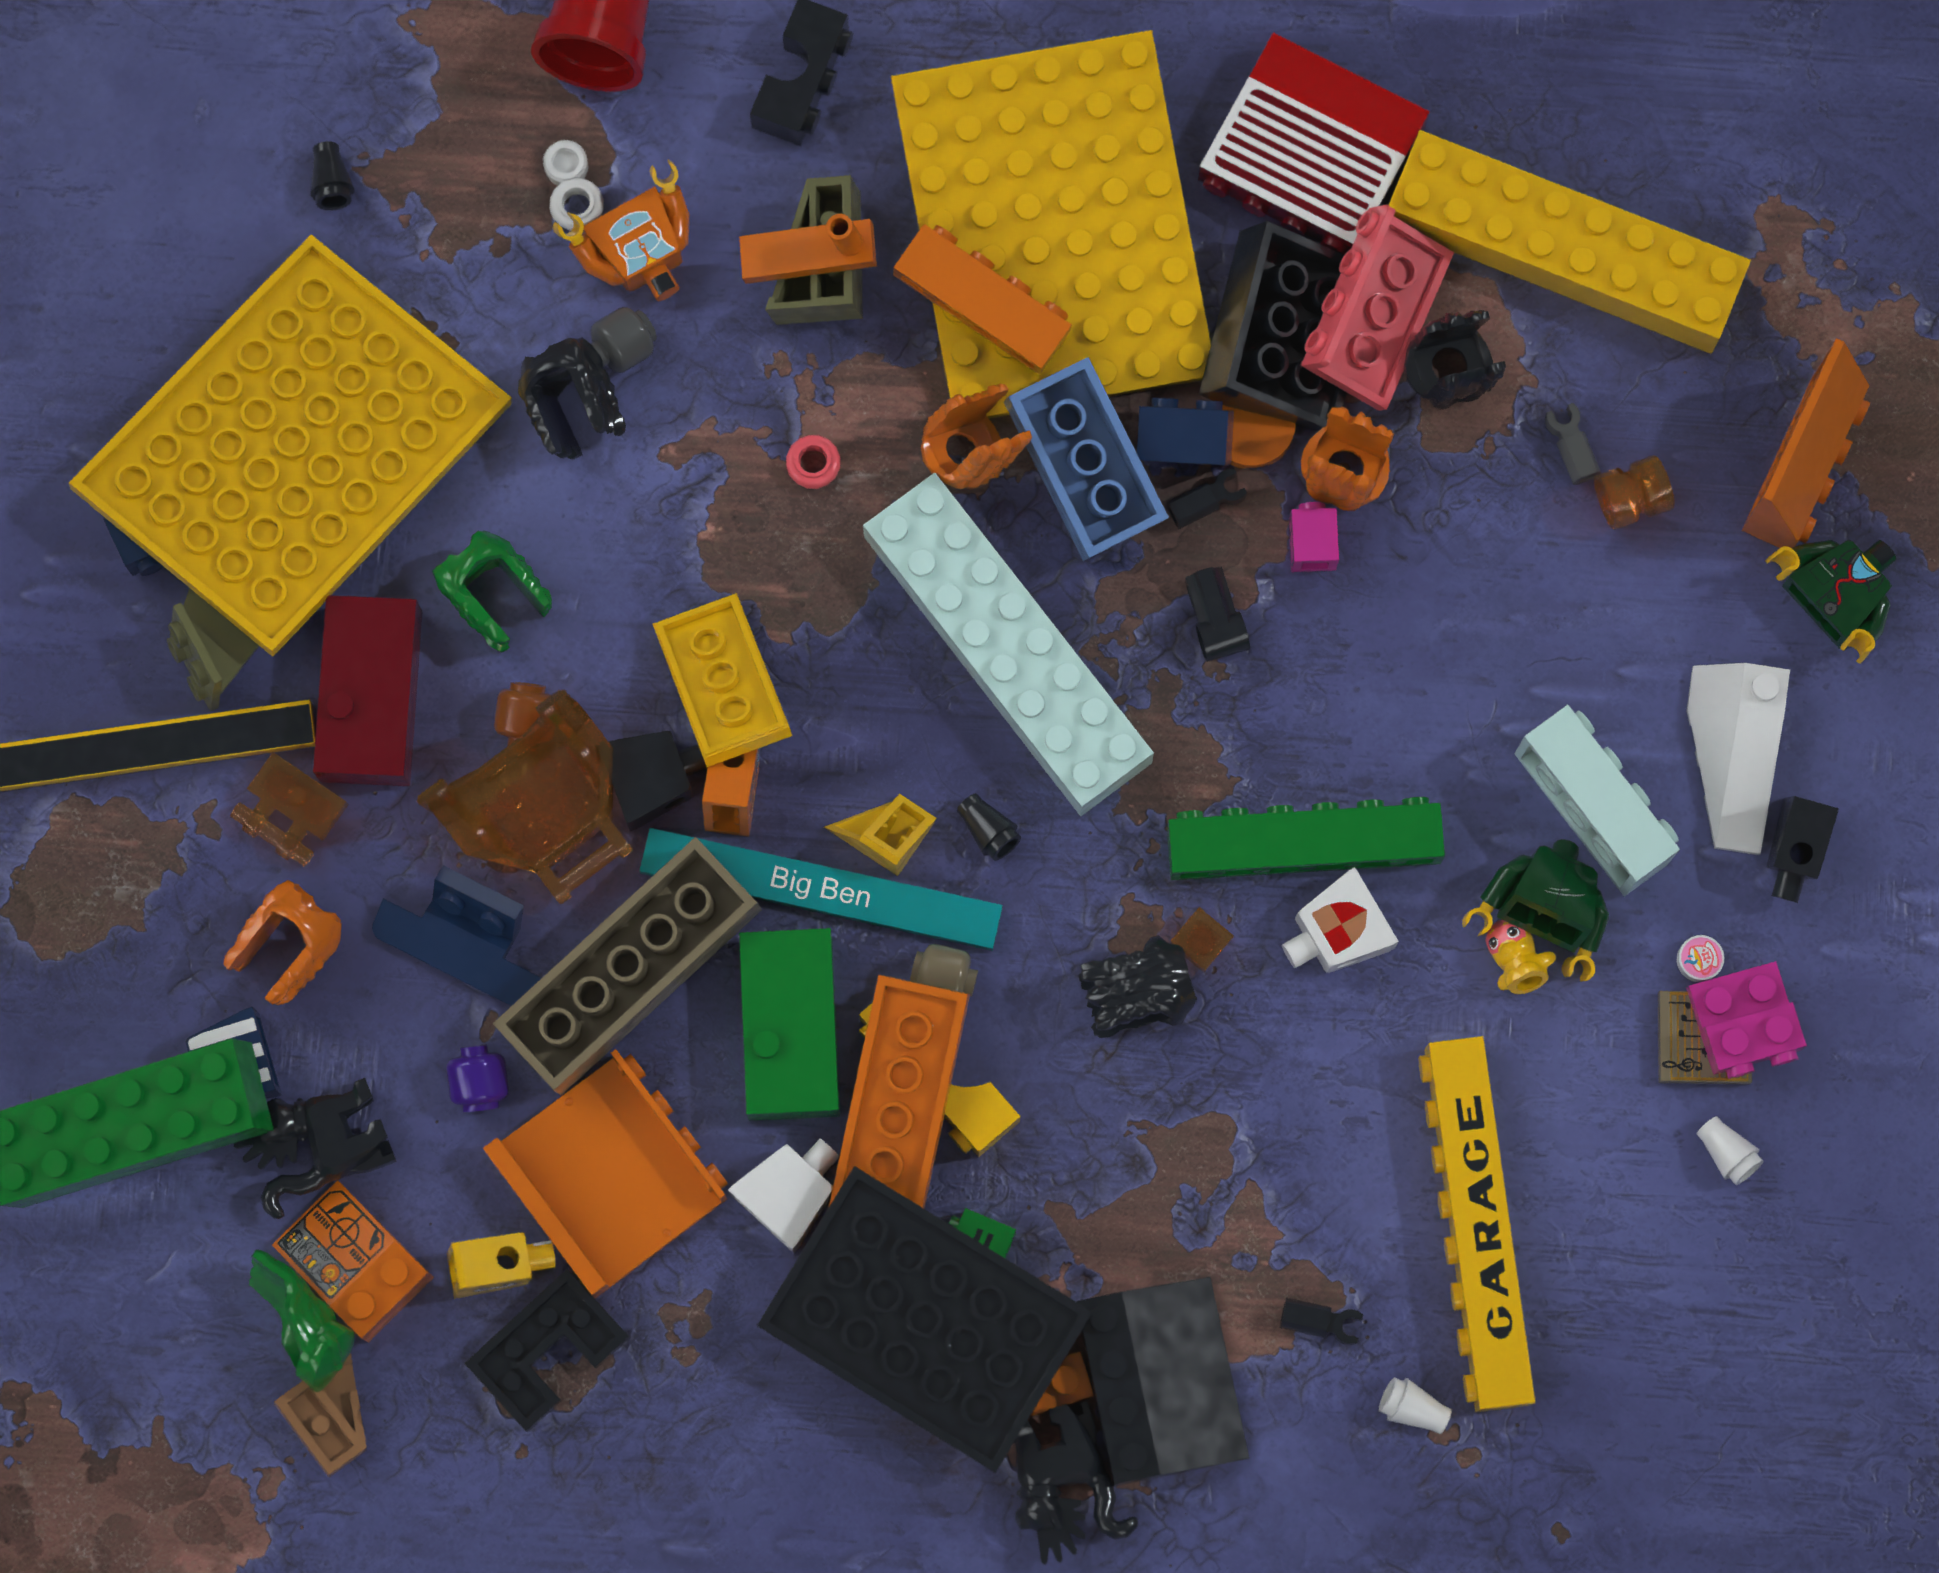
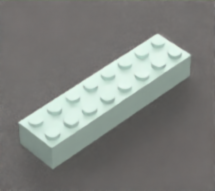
(1008, 644)

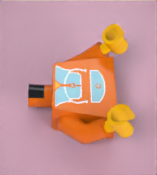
(636, 240)

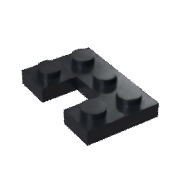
(508, 1357)

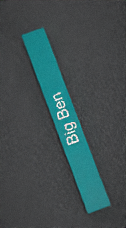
(841, 892)

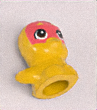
(1516, 956)

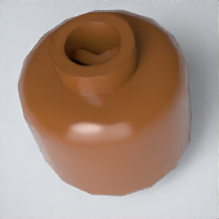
(517, 709)

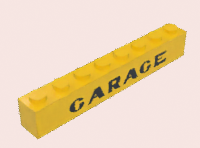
(1478, 1224)

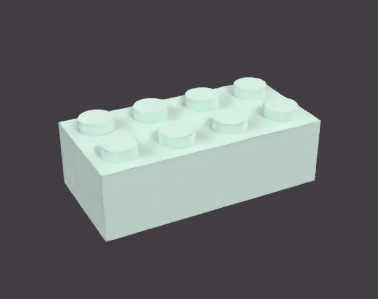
(1597, 799)

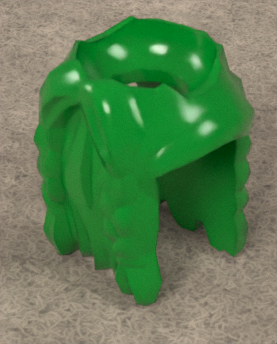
(485, 553)

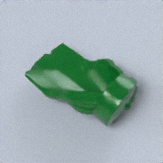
(310, 1329)

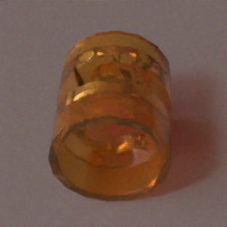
(1639, 490)

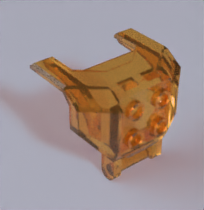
(538, 799)

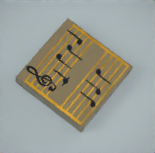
(1681, 1047)

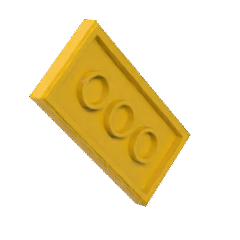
(722, 680)

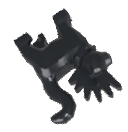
(332, 1143)
(1063, 1464)

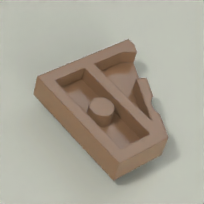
(327, 1420)

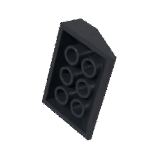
(1263, 327)
(1162, 1381)

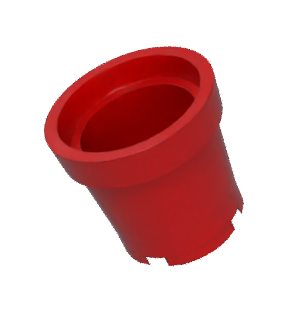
(593, 43)

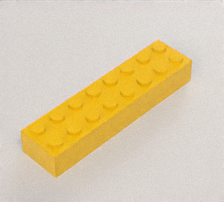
(1569, 242)

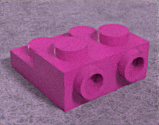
(1746, 1020)

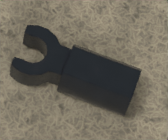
(1204, 500)
(1317, 1320)

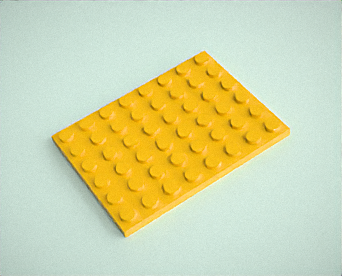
(1073, 187)
(291, 444)

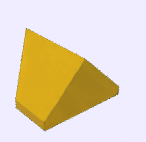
(886, 832)

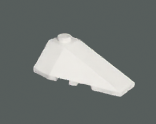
(1737, 735)

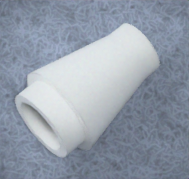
(1730, 1151)
(1412, 1406)

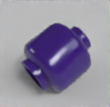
(477, 1079)

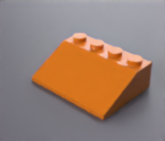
(1809, 451)

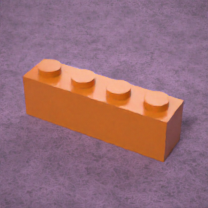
(982, 298)

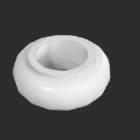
(572, 187)

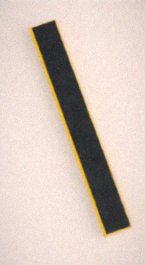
(157, 745)

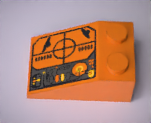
(352, 1262)

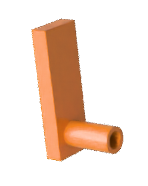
(808, 250)

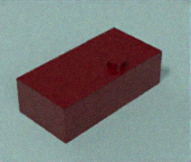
(368, 690)

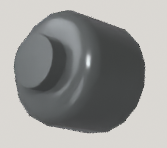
(623, 338)

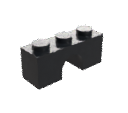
(789, 106)

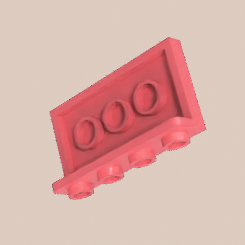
(1376, 307)

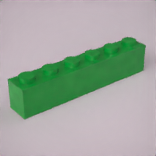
(1305, 840)

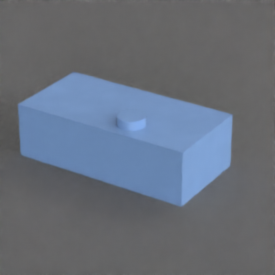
(1086, 459)

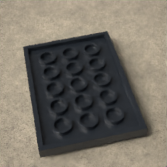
(924, 1319)

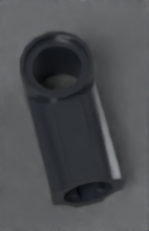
(1219, 626)

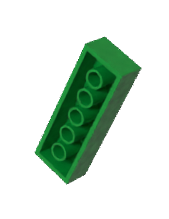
(131, 1122)

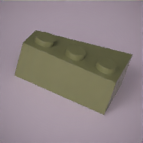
(825, 295)

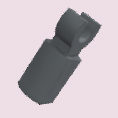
(1573, 446)

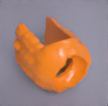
(969, 419)
(1335, 483)
(318, 928)

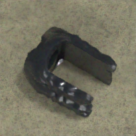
(1461, 335)
(545, 379)
(1138, 988)

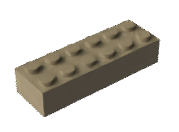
(627, 966)

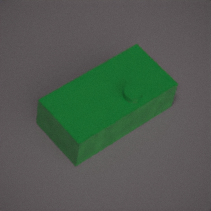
(789, 1024)

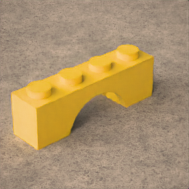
(976, 1113)

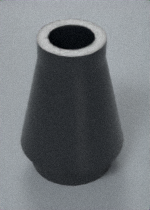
(330, 180)
(990, 829)

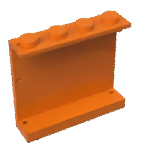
(608, 1174)

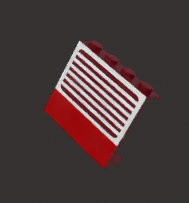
(1310, 144)

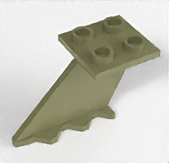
(208, 646)

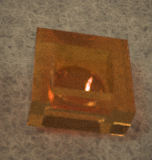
(1202, 939)

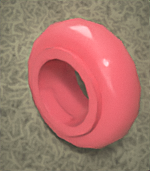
(818, 479)

